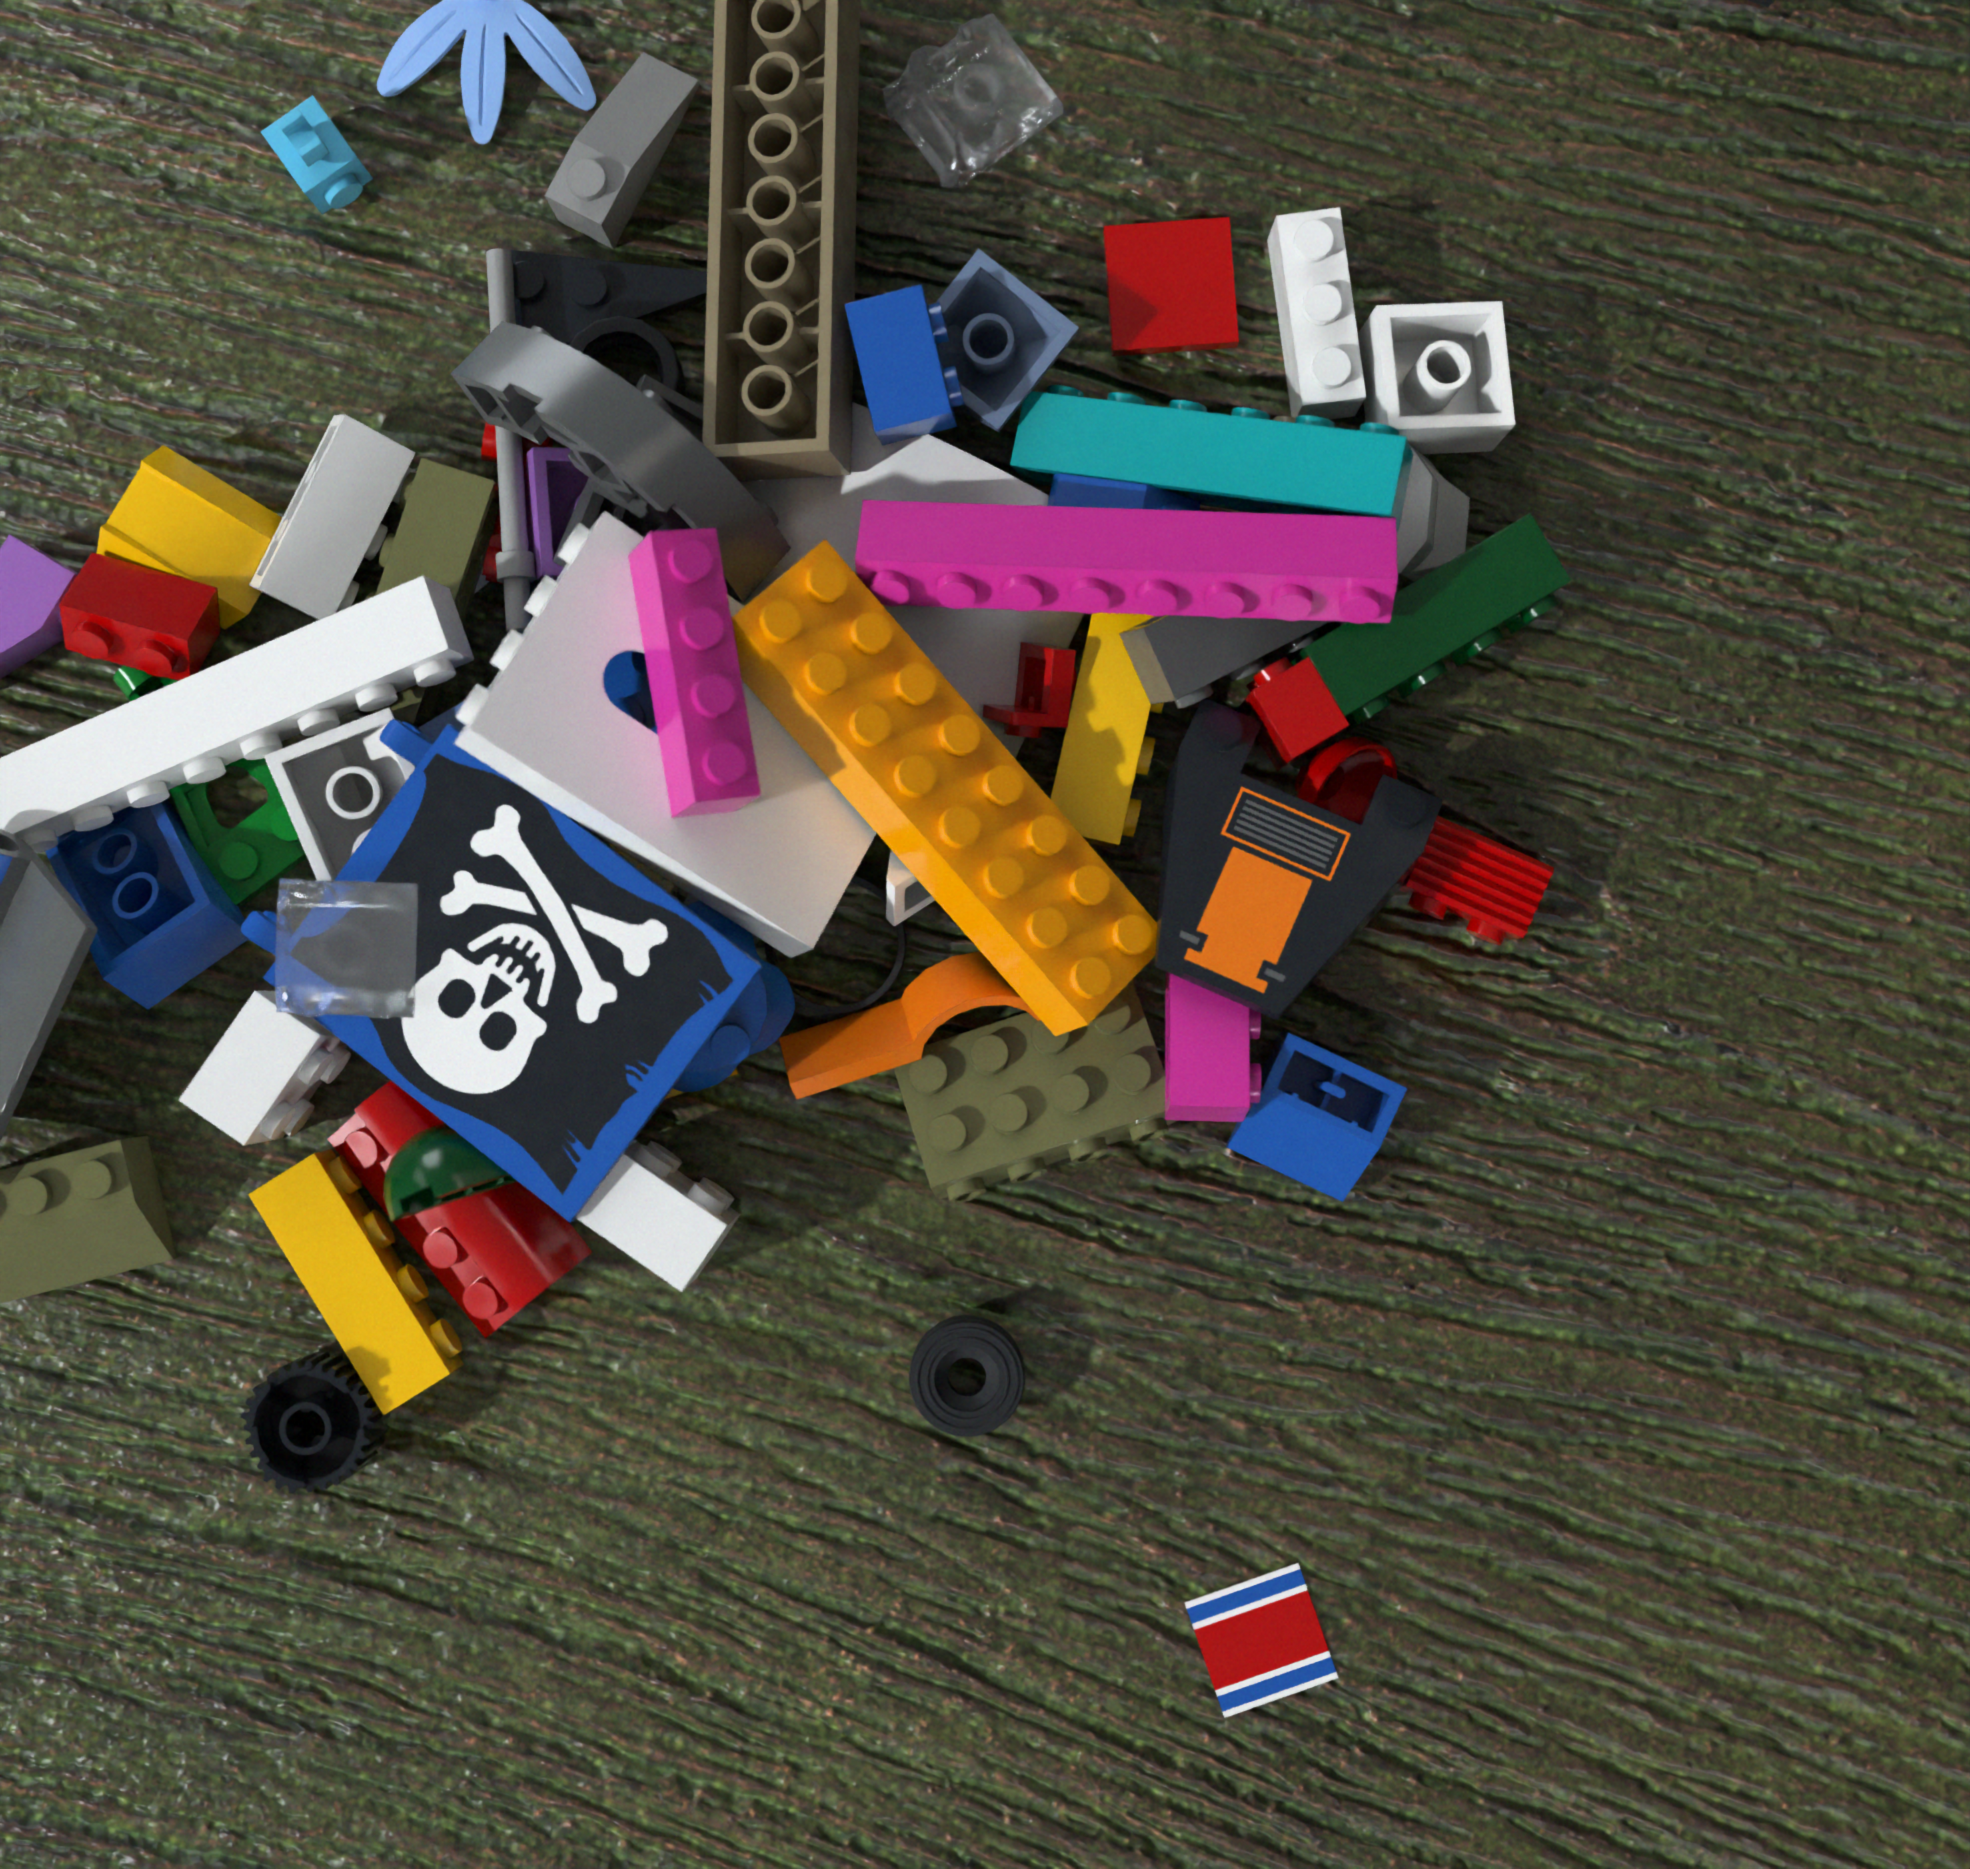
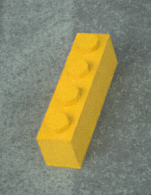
(1105, 737)
(358, 1278)

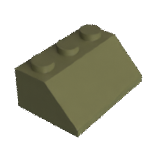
(81, 1218)

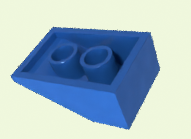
(150, 898)

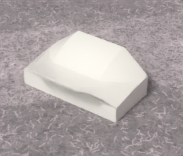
(1431, 522)

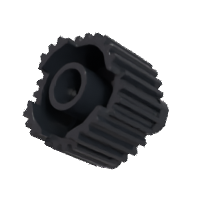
(284, 1433)

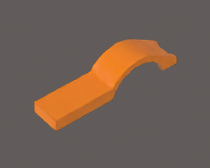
(895, 1030)

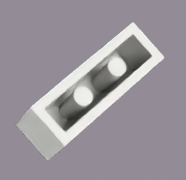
(1316, 314)
(334, 519)

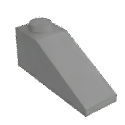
(620, 150)

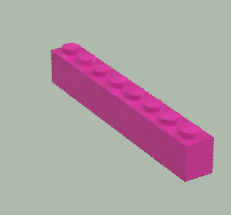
(1129, 561)

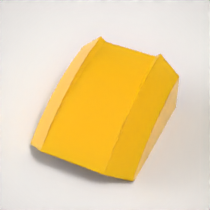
(191, 528)

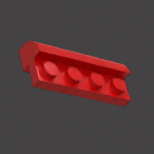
(485, 1249)

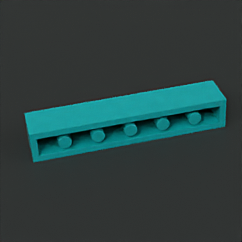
(1213, 457)

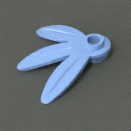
(485, 56)

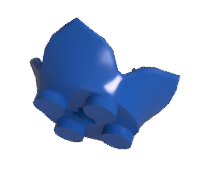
(752, 1022)

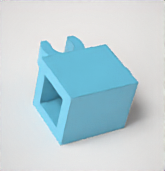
(317, 156)

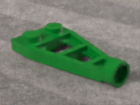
(240, 857)

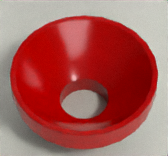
(1356, 772)

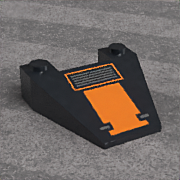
(1266, 883)

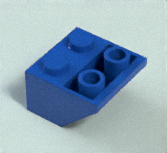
(1316, 1116)

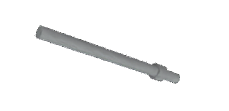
(515, 563)

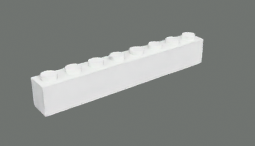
(232, 712)

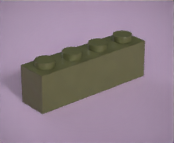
(445, 539)

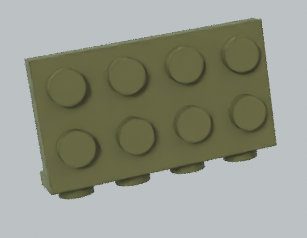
(1022, 1098)

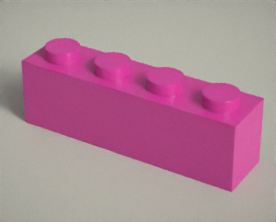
(694, 672)
(1208, 1054)

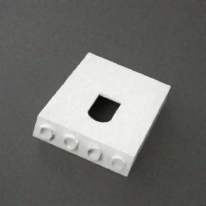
(557, 734)

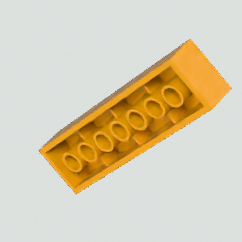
(942, 790)

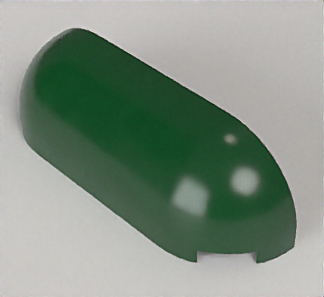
(438, 1170)

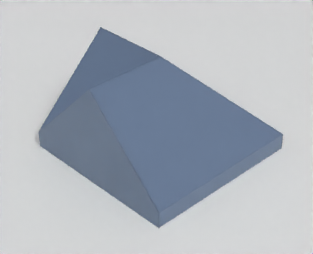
(998, 339)

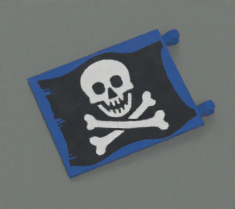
(546, 976)

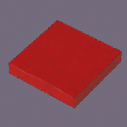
(1170, 286)

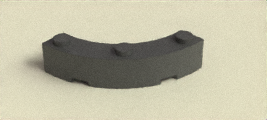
(622, 443)

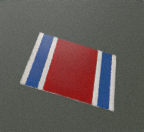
(1261, 1640)

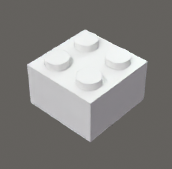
(1439, 374)
(265, 1072)
(660, 1214)

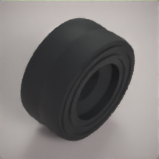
(967, 1412)

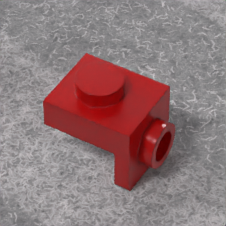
(1042, 691)

